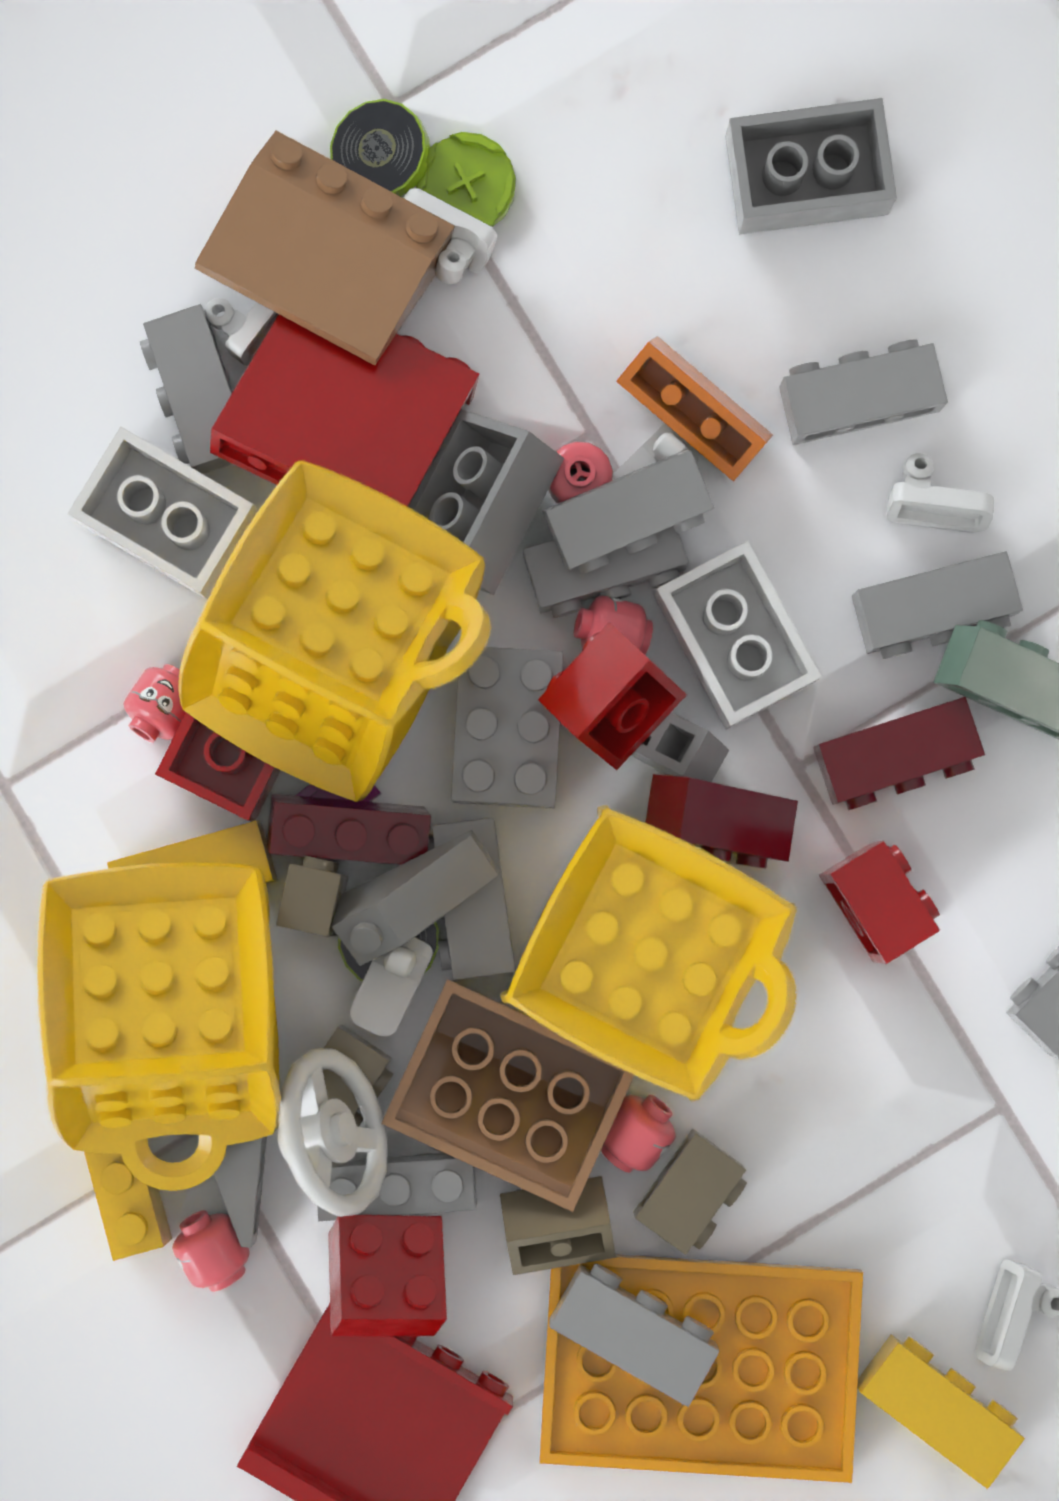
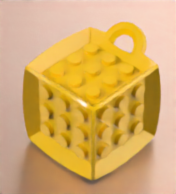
(332, 630)
(655, 955)
(159, 1013)

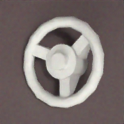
(324, 1131)

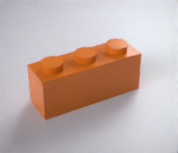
(694, 408)

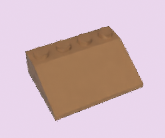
(325, 247)
(508, 1096)

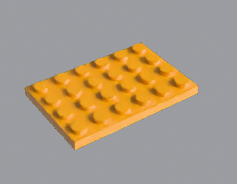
(770, 1403)

